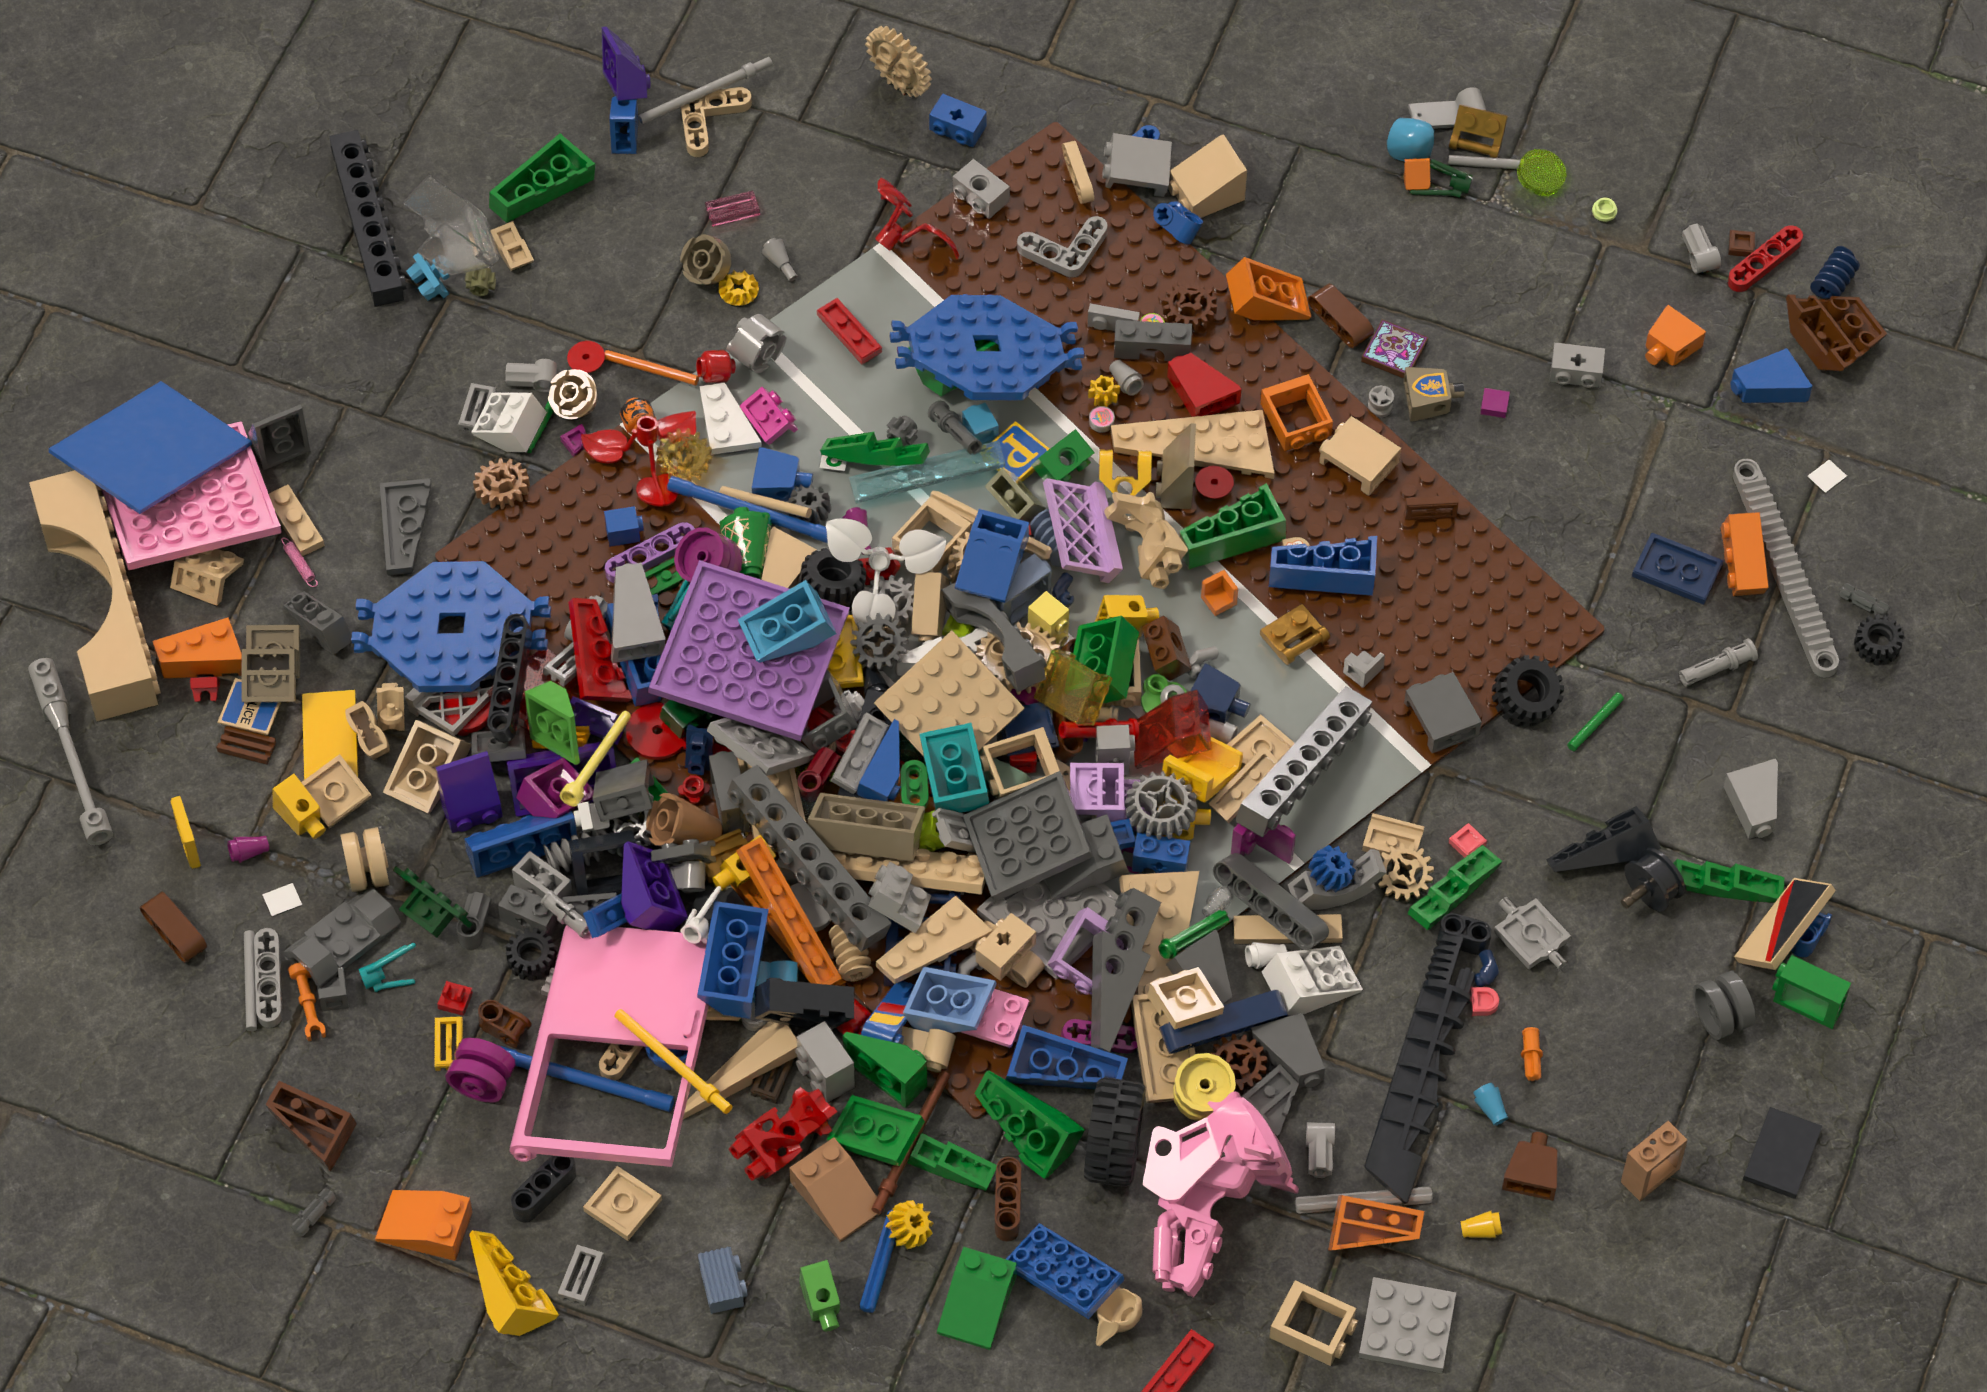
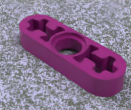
(1082, 1025)

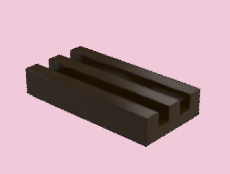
(766, 1094)

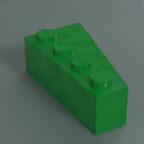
(1235, 529)

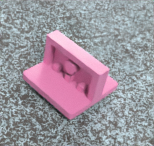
(1001, 1019)

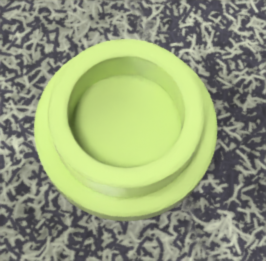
(1604, 209)

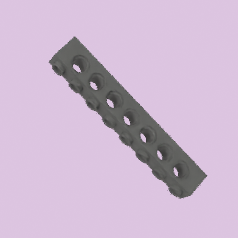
(1304, 762)
(806, 844)

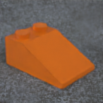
(1266, 292)
(426, 1222)

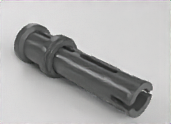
(950, 423)

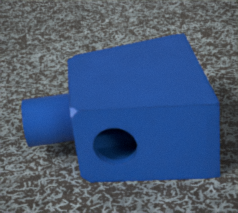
(624, 114)
(778, 475)

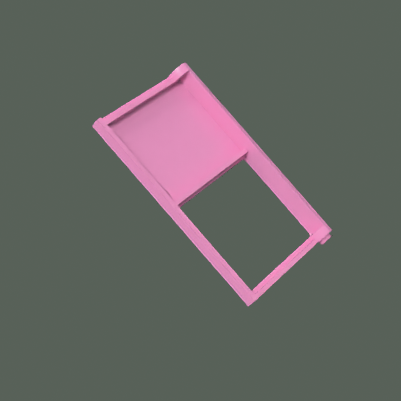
(629, 969)

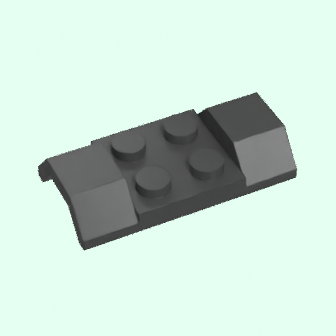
(344, 935)

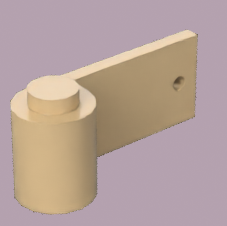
(934, 1045)

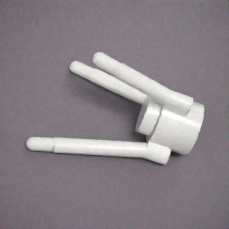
(697, 927)

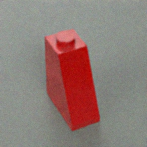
(1202, 386)

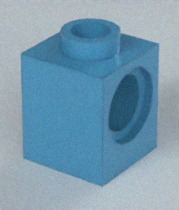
(981, 422)

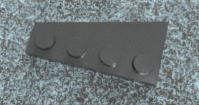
(403, 519)

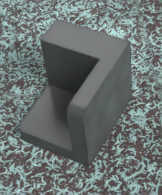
(334, 993)

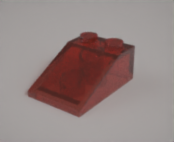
(1173, 728)

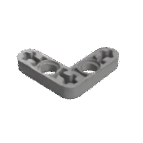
(1065, 255)

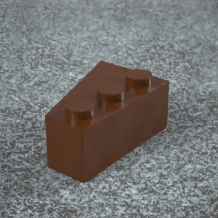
(312, 1121)

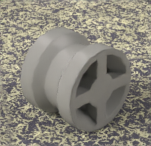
(1376, 397)

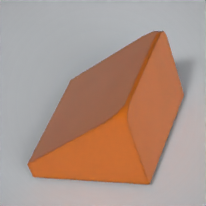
(1417, 174)

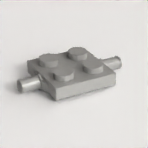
(1532, 933)

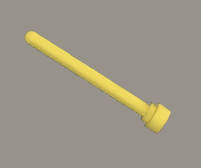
(573, 792)

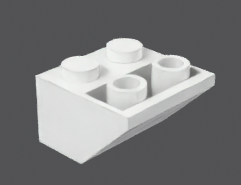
(510, 421)

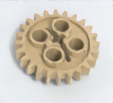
(898, 61)
(991, 651)

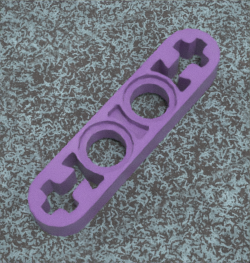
(648, 549)

